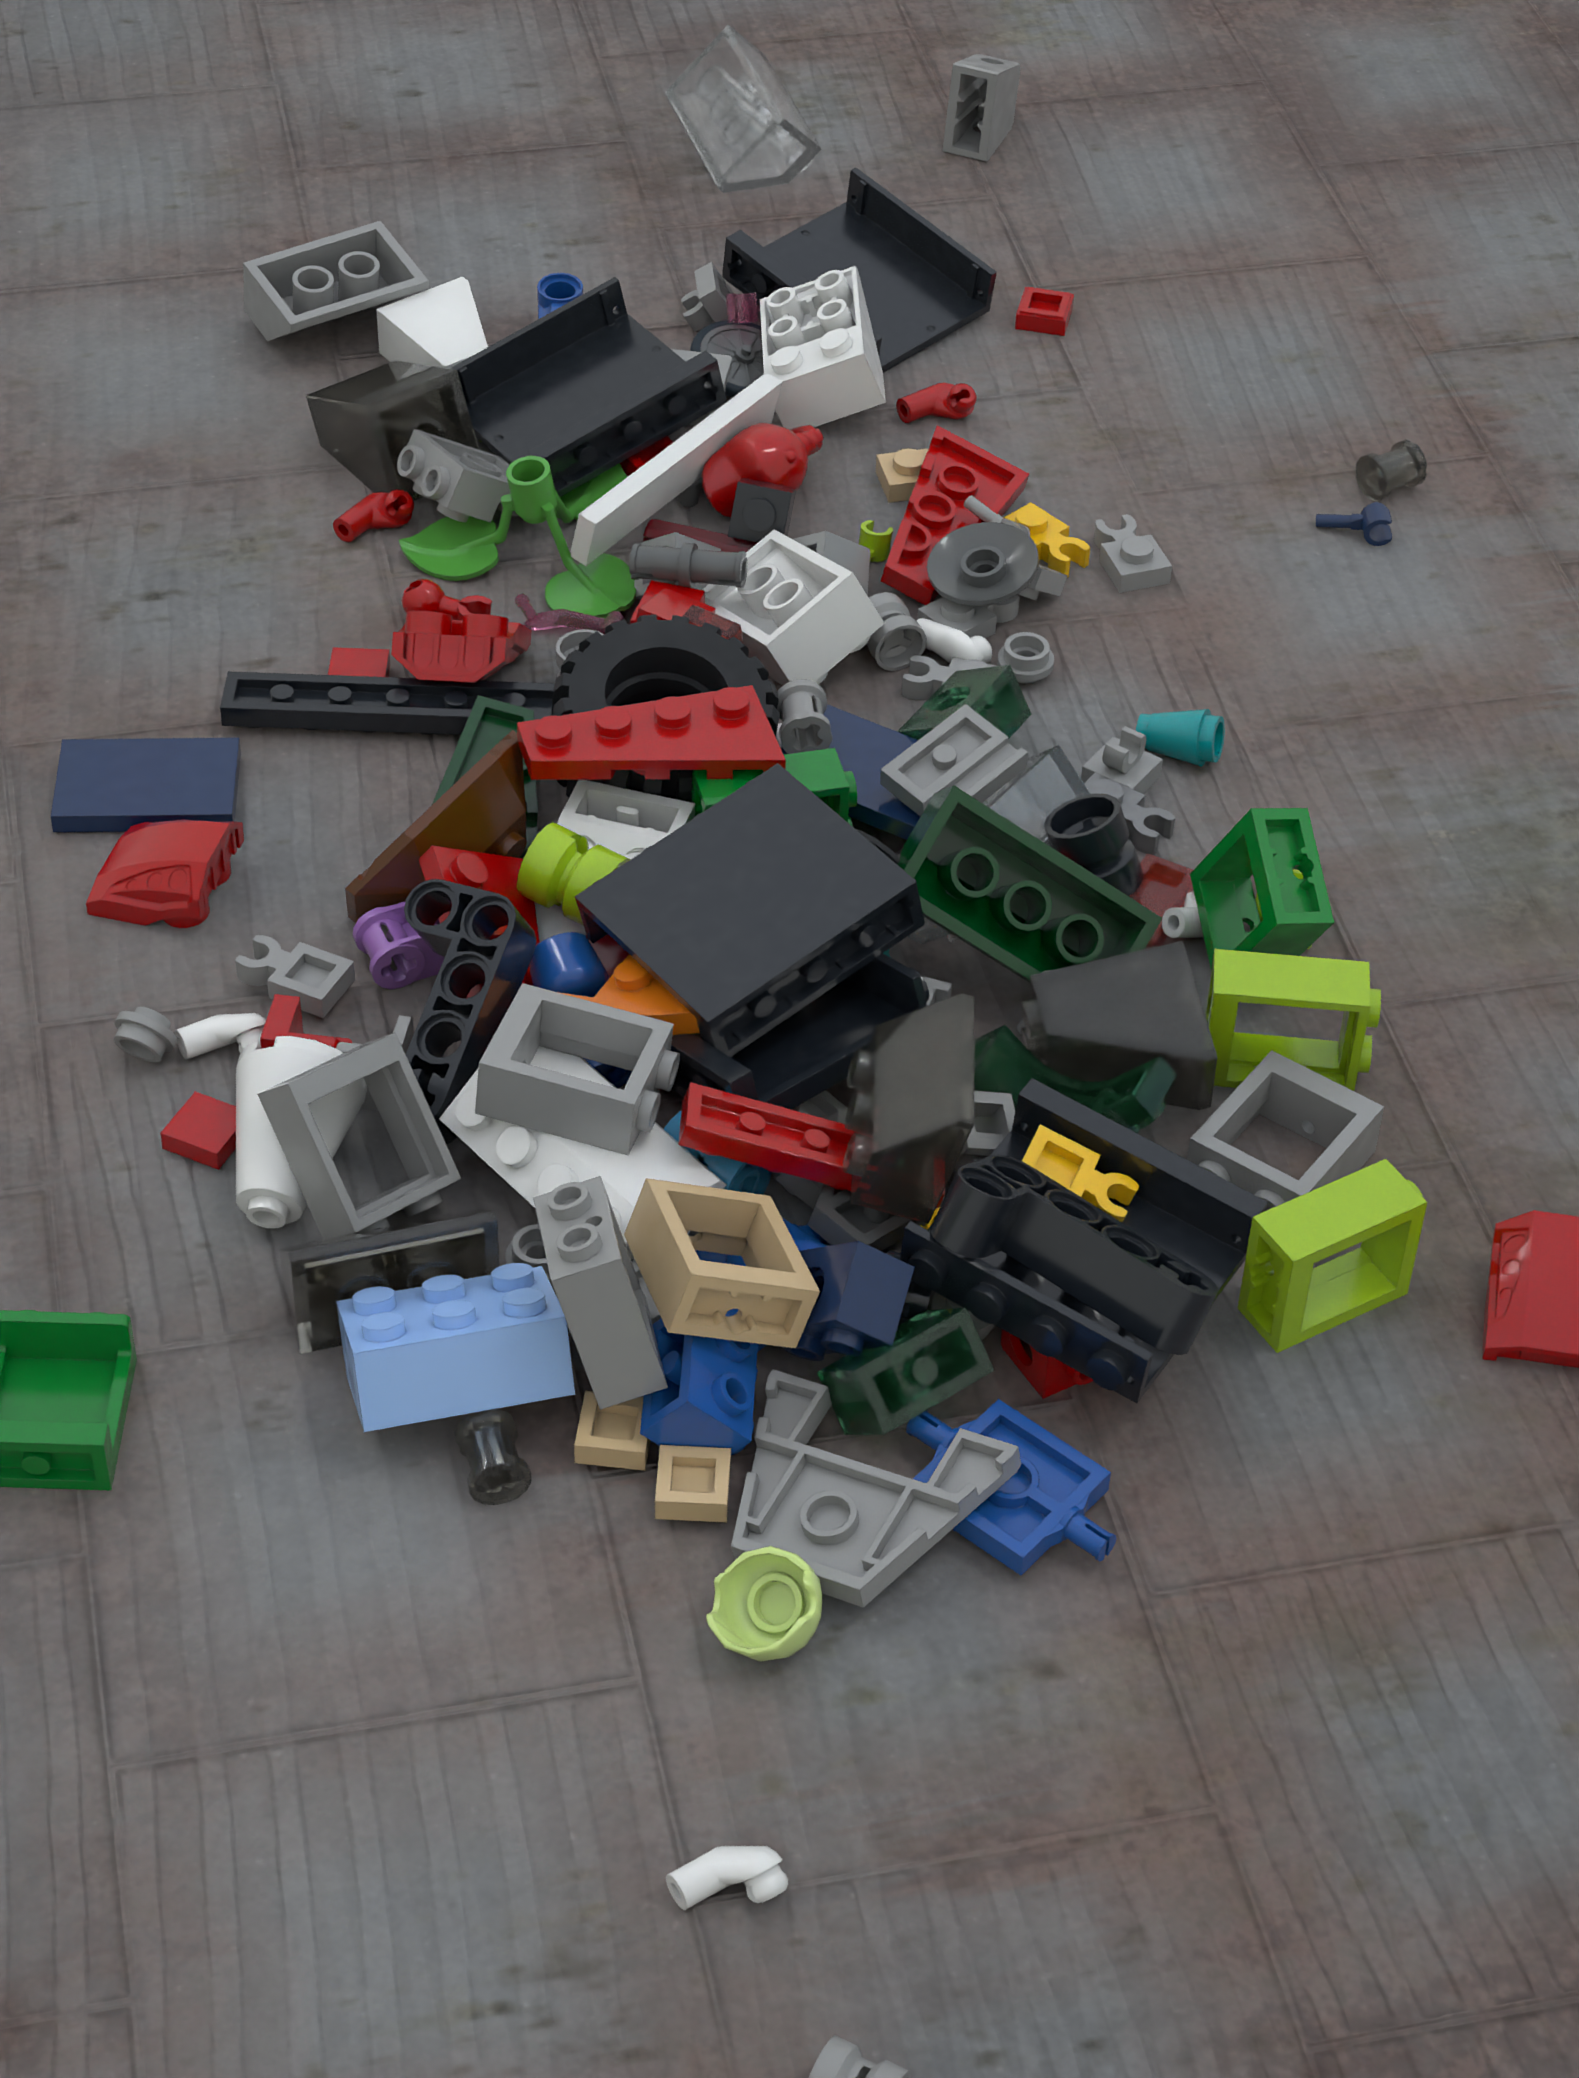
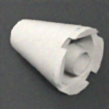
(263, 1176)

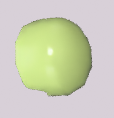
(766, 1604)

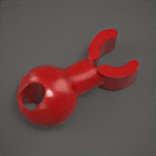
(428, 596)

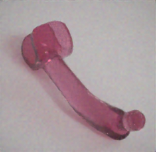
(742, 308)
(563, 618)

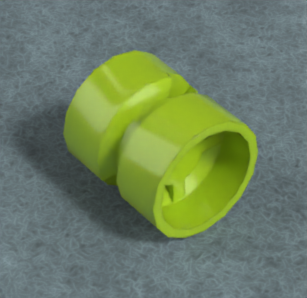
(563, 866)

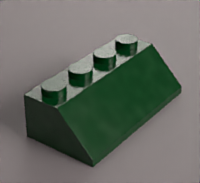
(1015, 892)

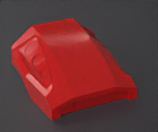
(458, 650)
(165, 872)
(1534, 1290)

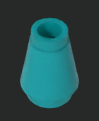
(1184, 735)

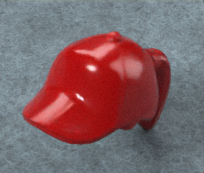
(761, 454)

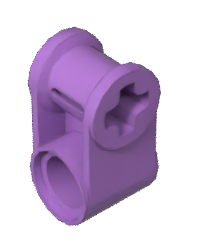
(408, 950)

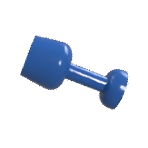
(572, 966)

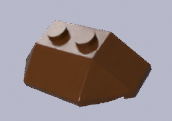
(476, 814)

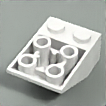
(821, 350)
(619, 821)

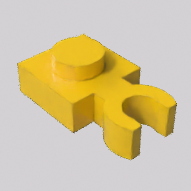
(1052, 538)
(1075, 1169)

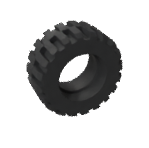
(651, 663)

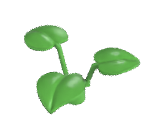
(468, 549)

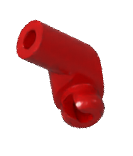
(938, 400)
(375, 512)

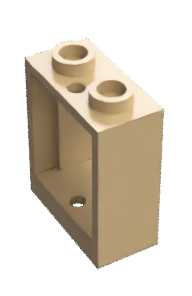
(693, 1294)

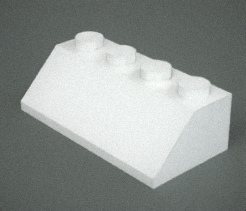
(541, 1161)

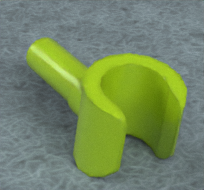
(877, 542)

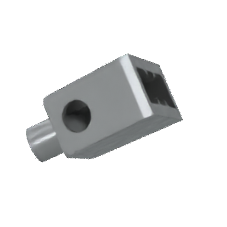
(981, 96)

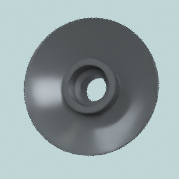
(983, 563)

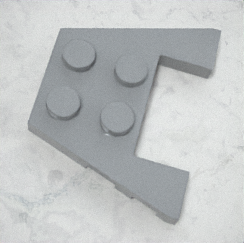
(847, 1517)

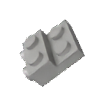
(455, 476)

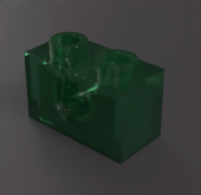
(987, 690)
(892, 1384)

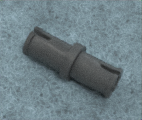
(688, 565)

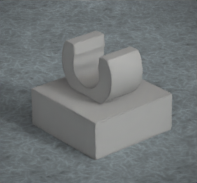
(708, 300)
(1125, 762)

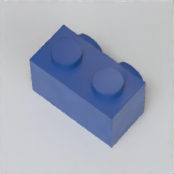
(706, 1395)

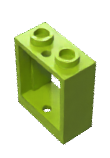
(1291, 983)
(1295, 1301)

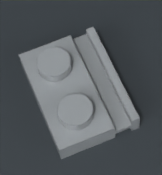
(957, 752)

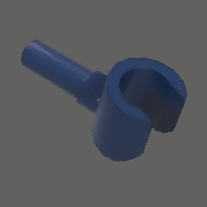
(1372, 521)

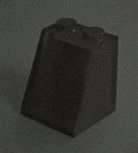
(373, 415)
(1121, 1014)

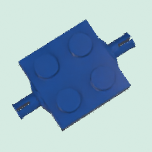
(1039, 1502)

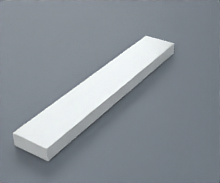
(670, 471)

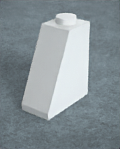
(432, 326)

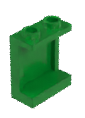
(63, 1397)

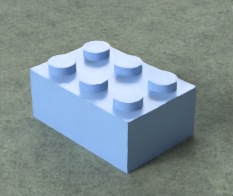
(455, 1346)

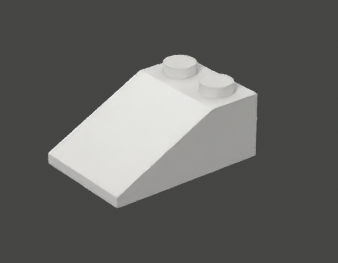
(796, 610)

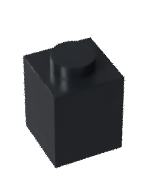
(760, 509)

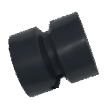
(1096, 836)

